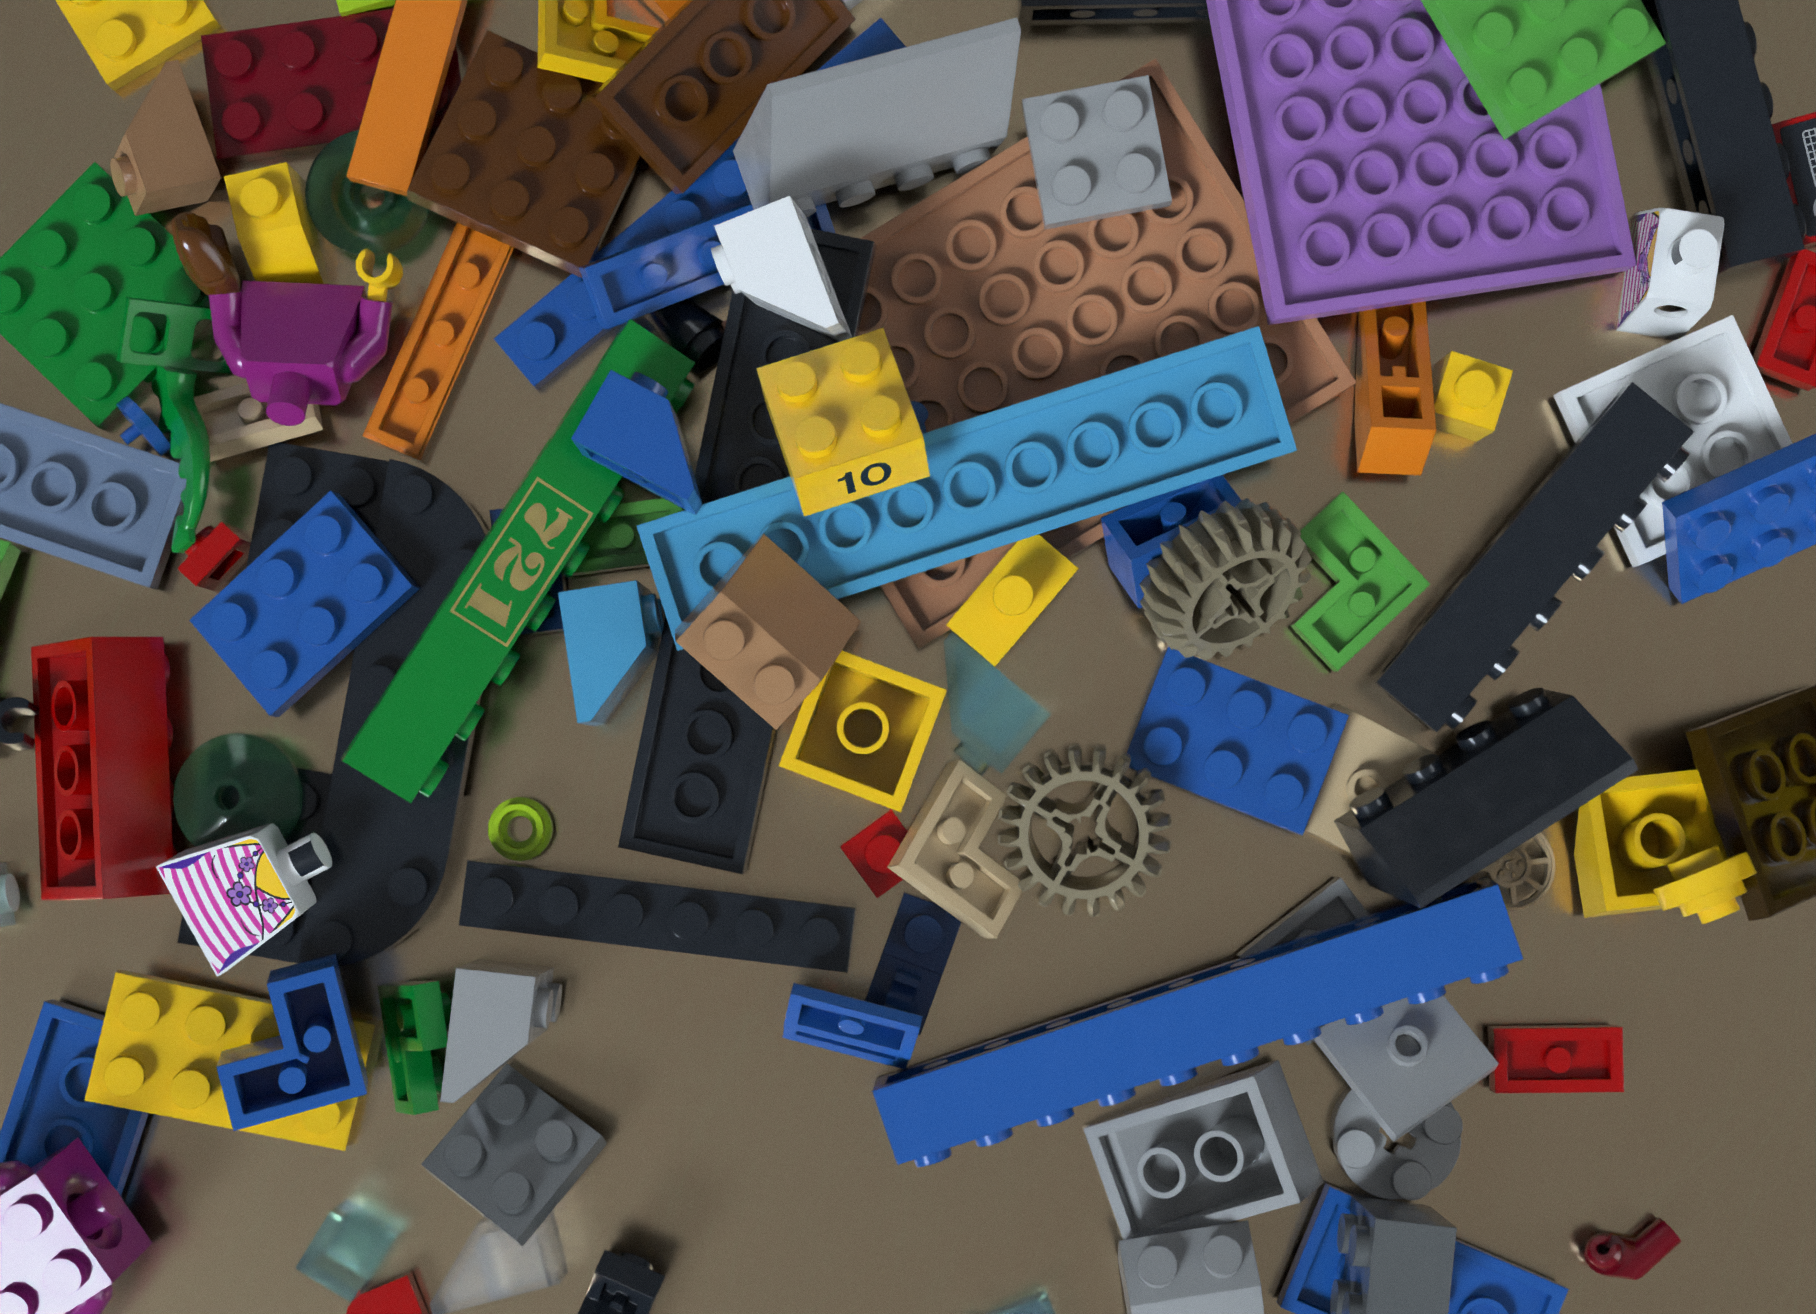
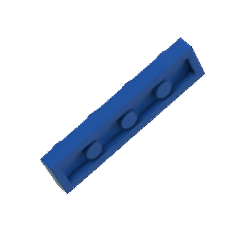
(664, 269)

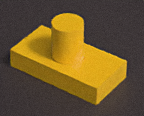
(1011, 597)

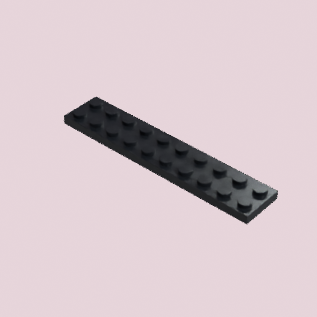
(699, 743)

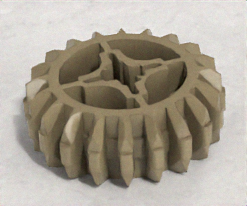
(1225, 579)
(1107, 846)

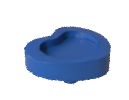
(142, 426)

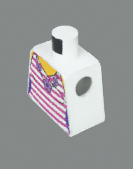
(1675, 267)
(243, 889)

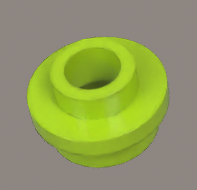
(500, 828)

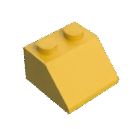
(1634, 834)

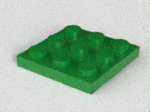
(70, 287)

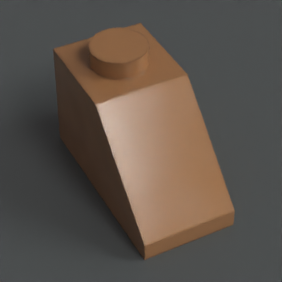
(165, 151)

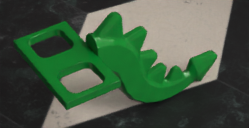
(175, 391)

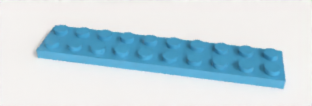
(1000, 477)

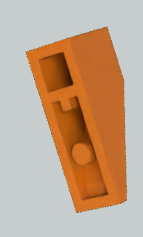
(1393, 390)

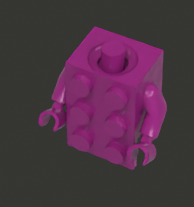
(63, 1235)

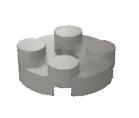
(1407, 1170)

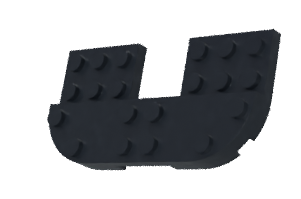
(385, 852)

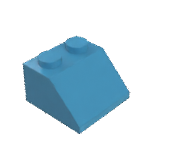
(608, 644)

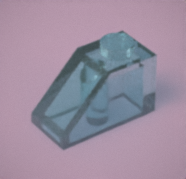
(986, 709)

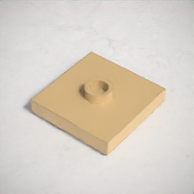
(1363, 760)

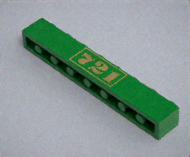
(504, 587)

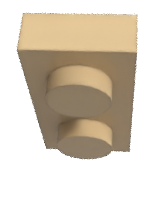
(241, 424)

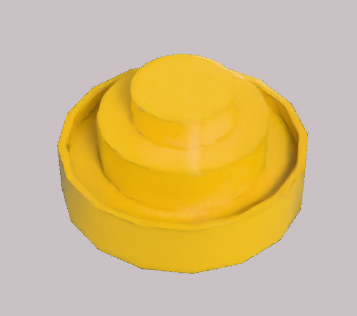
(1706, 884)

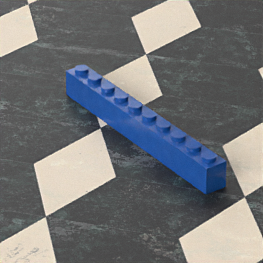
(1196, 1021)

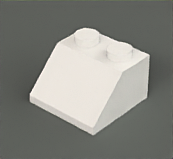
(779, 266)

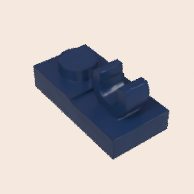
(914, 957)

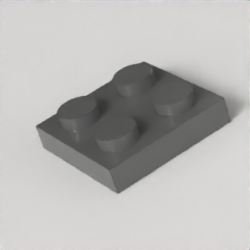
(514, 1154)

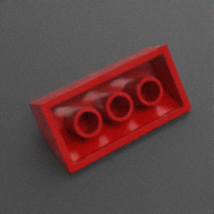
(102, 767)

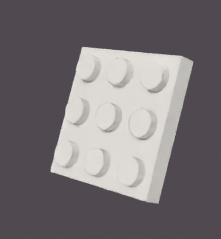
(1712, 389)

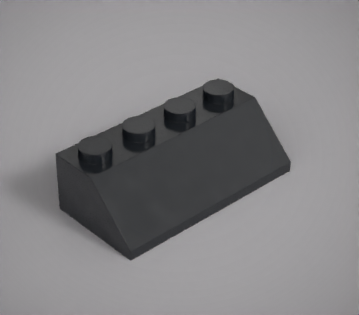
(1482, 796)

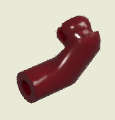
(1627, 1256)

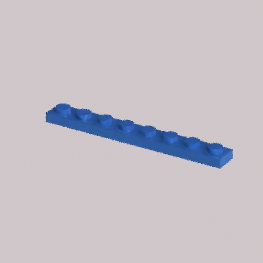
(564, 319)

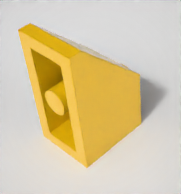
(275, 225)

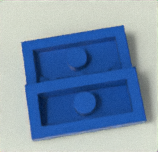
(851, 1026)

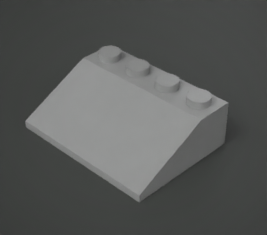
(881, 120)

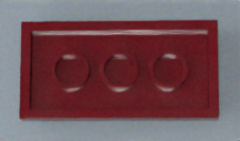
(298, 84)

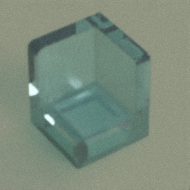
(348, 1250)

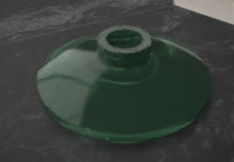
(340, 211)
(260, 772)

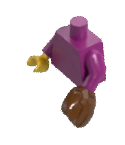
(289, 338)

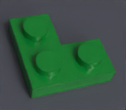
(413, 1024)

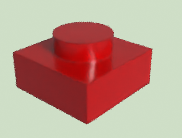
(214, 555)
(873, 850)

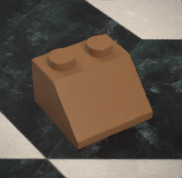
(768, 631)

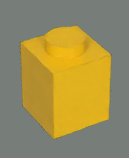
(1468, 395)

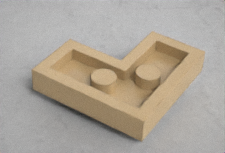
(943, 852)

